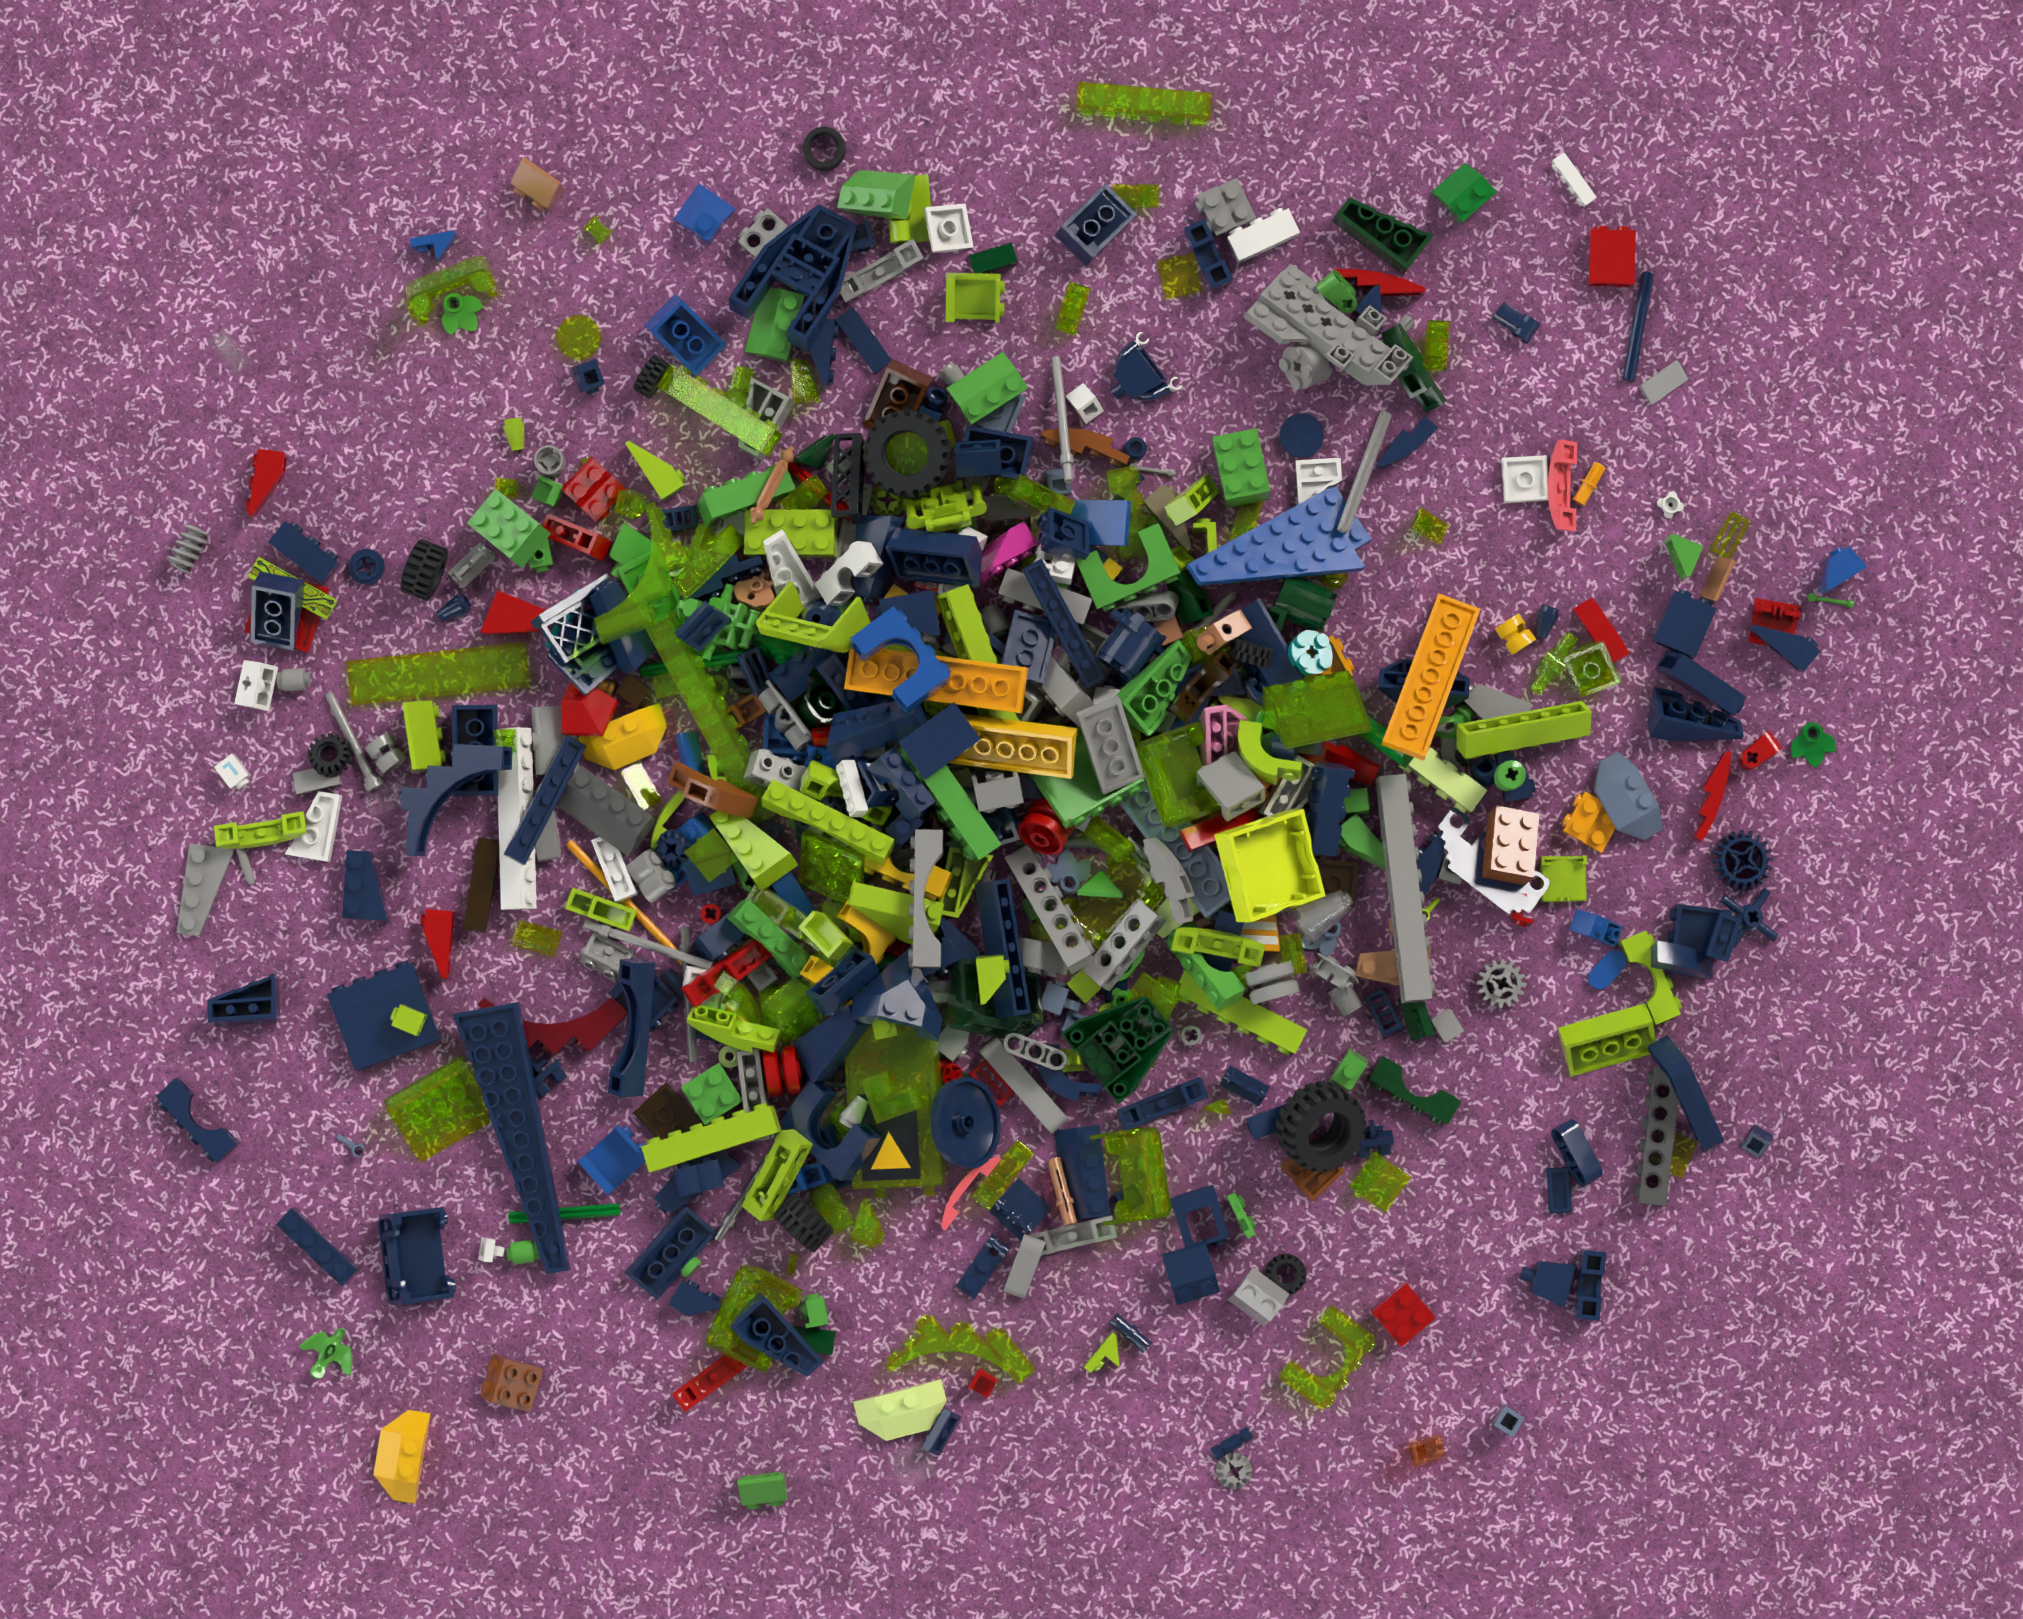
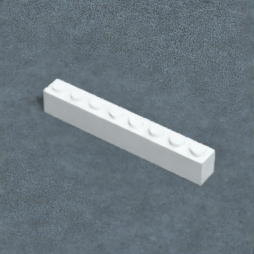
(514, 797)

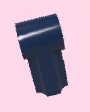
(1520, 325)

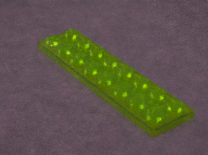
(438, 673)

